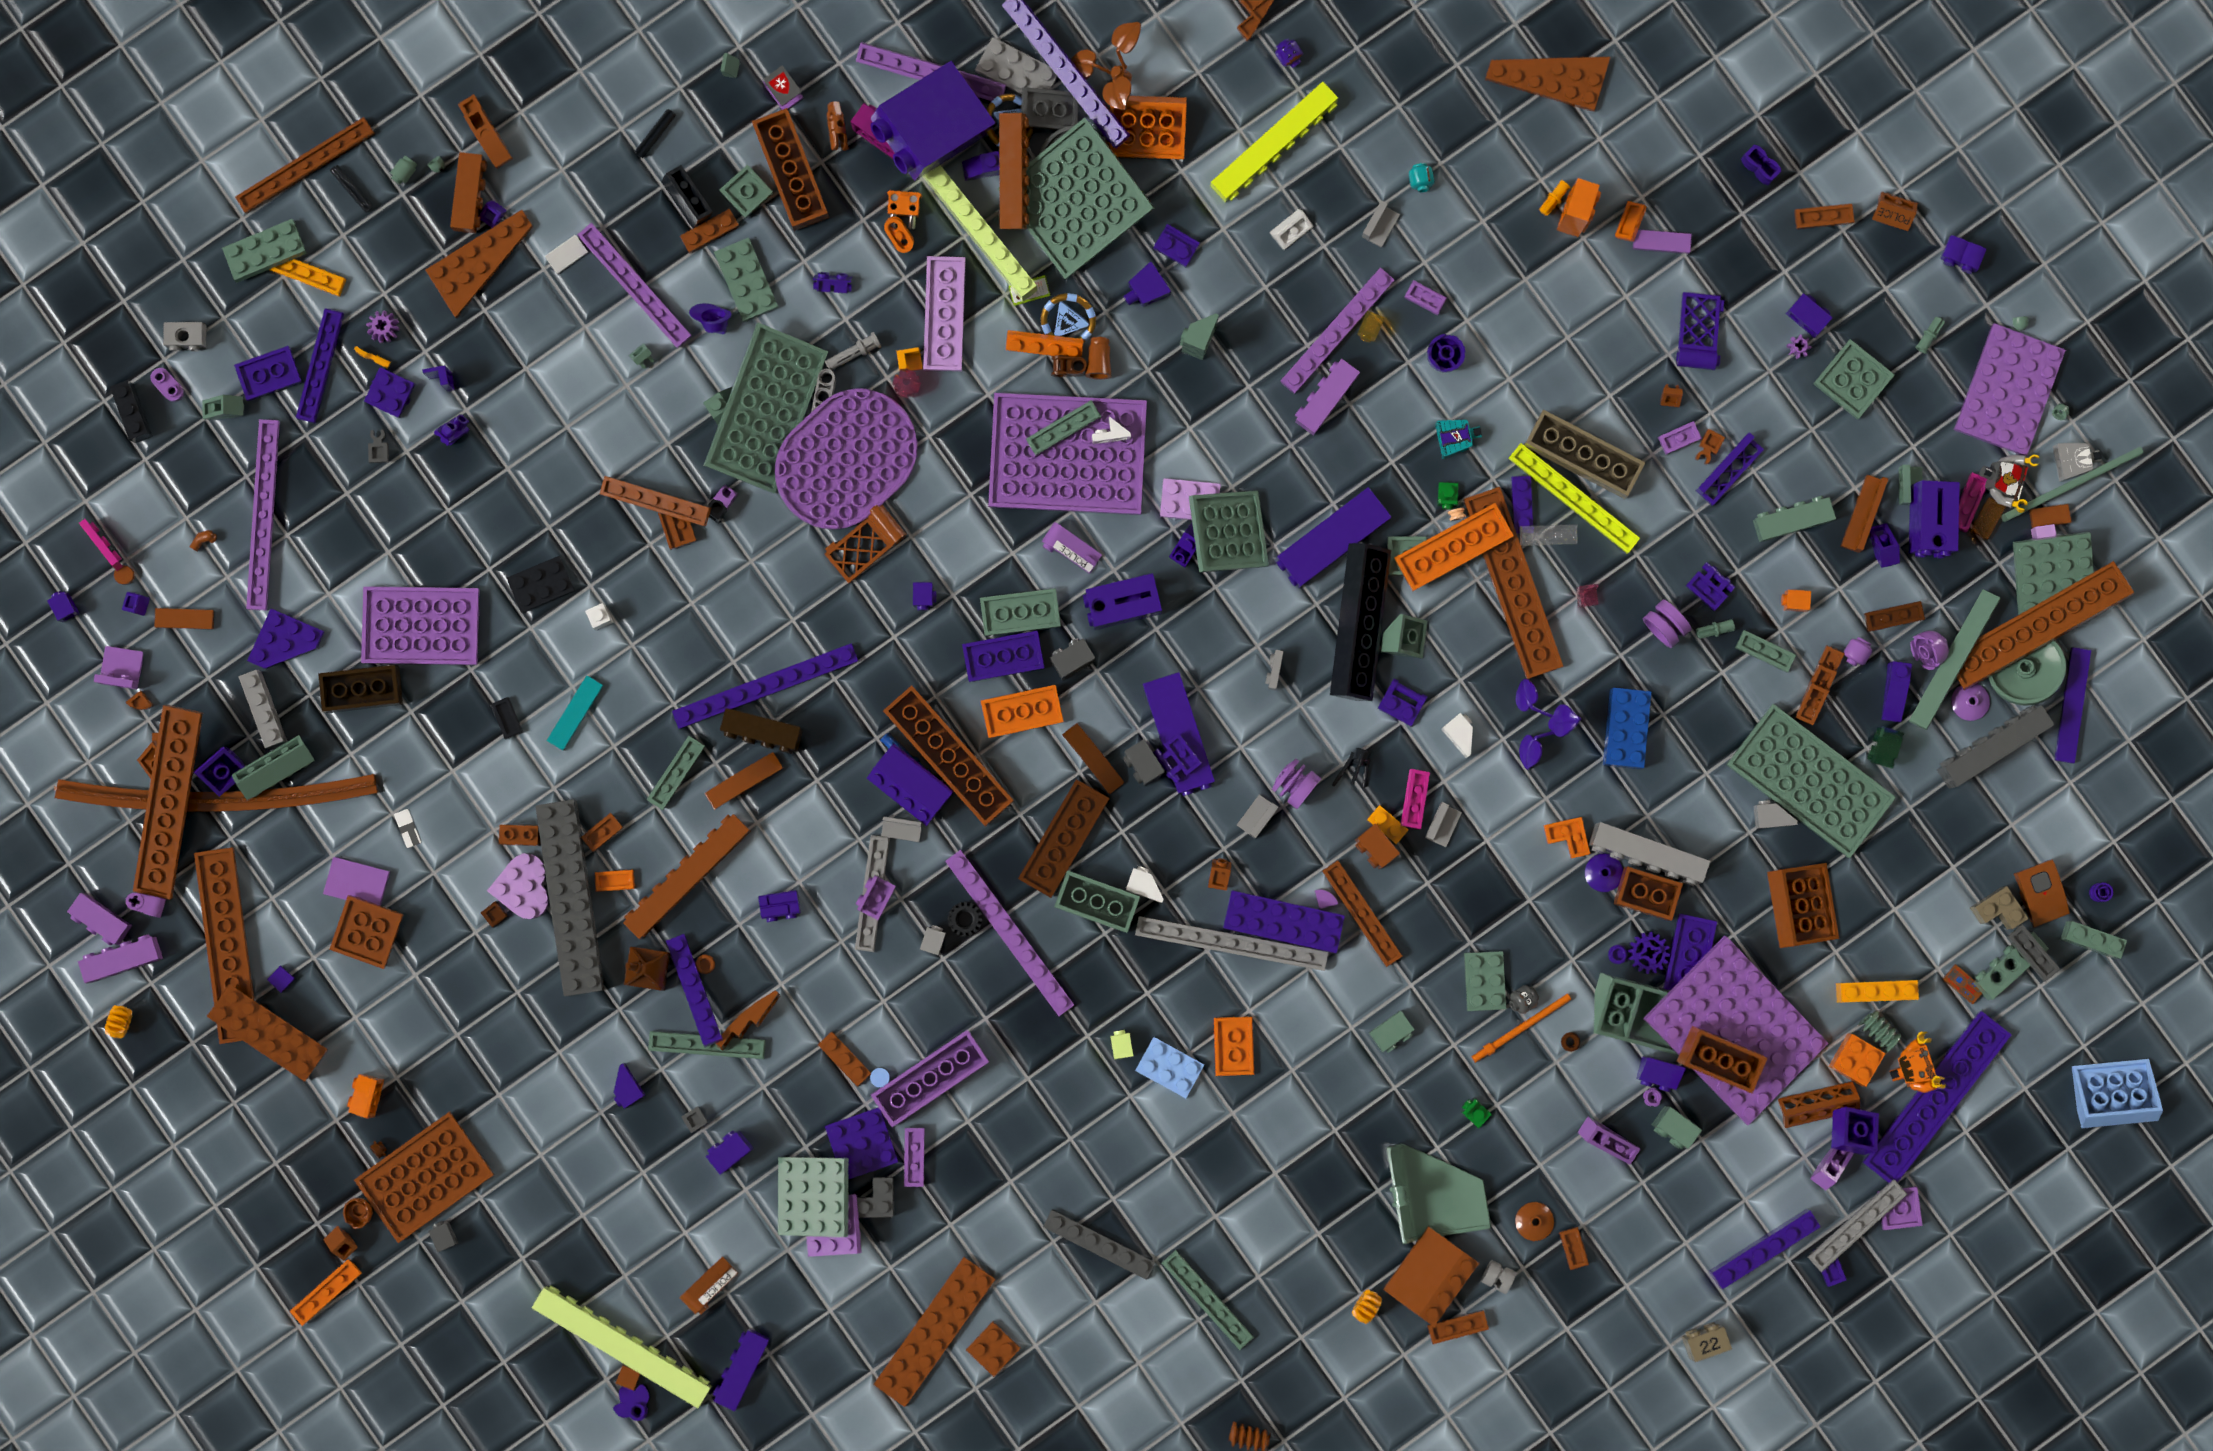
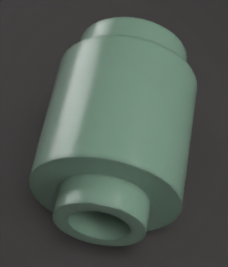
(403, 170)

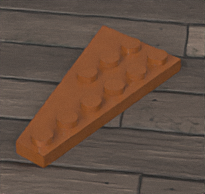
(1560, 79)
(471, 266)

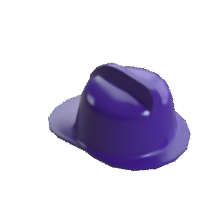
(711, 317)

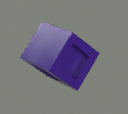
(63, 606)

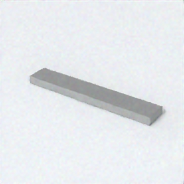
(875, 866)
(1857, 1225)

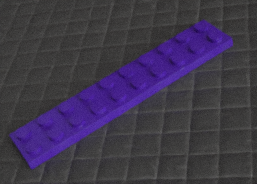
(1929, 1110)

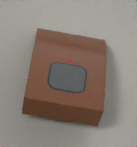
(2042, 893)

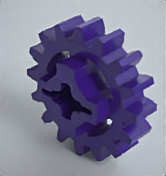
(1651, 962)

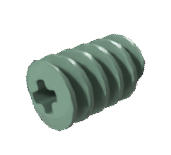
(1880, 1030)

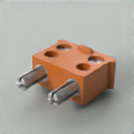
(904, 202)

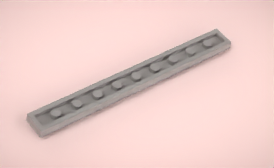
(1231, 943)

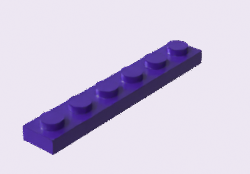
(694, 990)

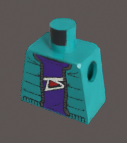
(1455, 436)

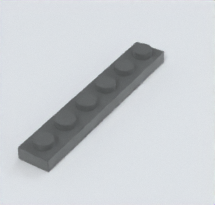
(1099, 1244)

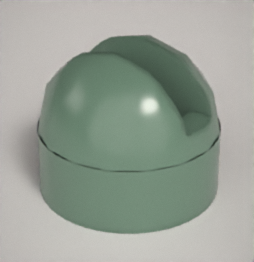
(436, 163)
(2020, 323)
(2060, 416)

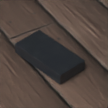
(506, 718)

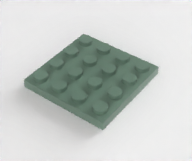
(1228, 531)
(2050, 566)
(813, 1196)

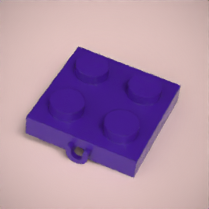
(389, 392)

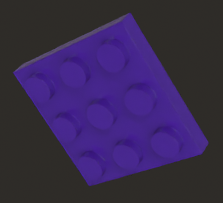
(863, 1141)

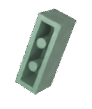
(2093, 940)

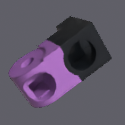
(721, 503)

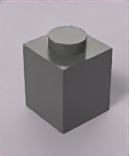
(442, 1236)

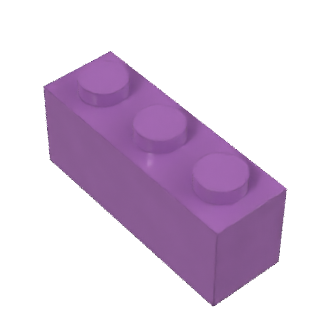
(99, 919)

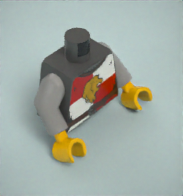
(2007, 479)

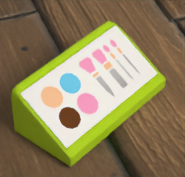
(1042, 292)

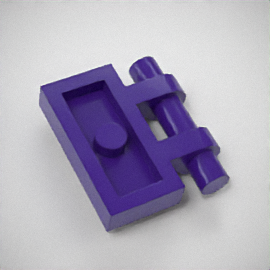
(1706, 590)
(1181, 754)

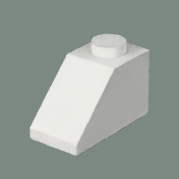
(1460, 733)
(1144, 884)

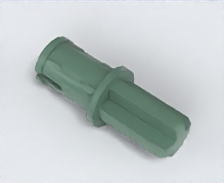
(1930, 335)
(1715, 629)

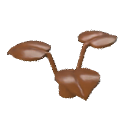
(1118, 91)

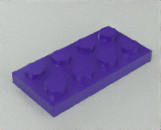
(1003, 656)
(1690, 943)

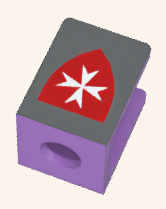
(782, 88)

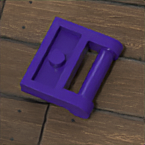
(1399, 708)

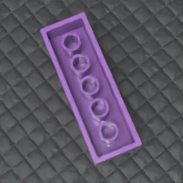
(930, 1078)

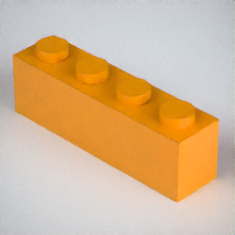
(1877, 991)

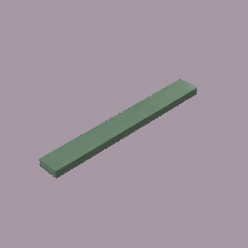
(2073, 483)
(1956, 659)

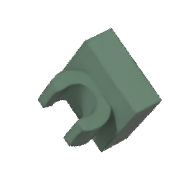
(640, 355)

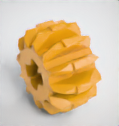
(118, 1021)
(1367, 1306)

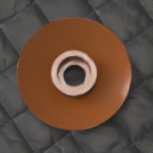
(1524, 1221)

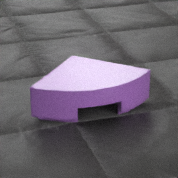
(1325, 899)

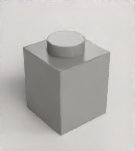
(933, 940)

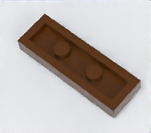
(1894, 616)

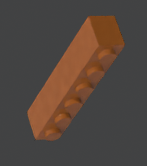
(1013, 170)

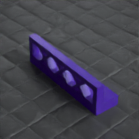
(1721, 468)

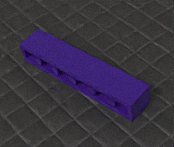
(1764, 1249)

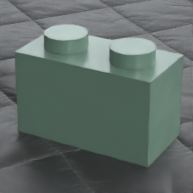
(1391, 1031)

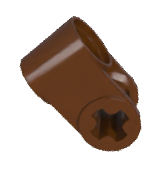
(1067, 366)

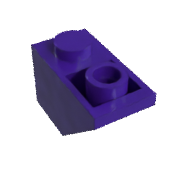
(1185, 547)

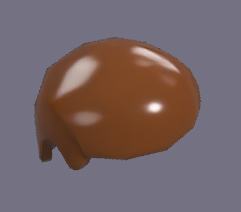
(357, 1212)

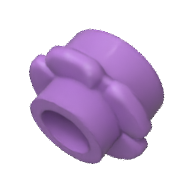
(1657, 1097)

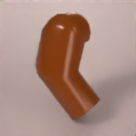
(201, 537)

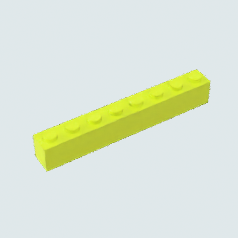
(1274, 141)

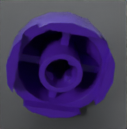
(1446, 353)

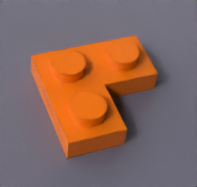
(1572, 832)

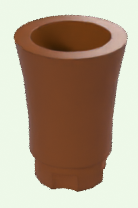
(1099, 359)

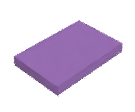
(356, 880)

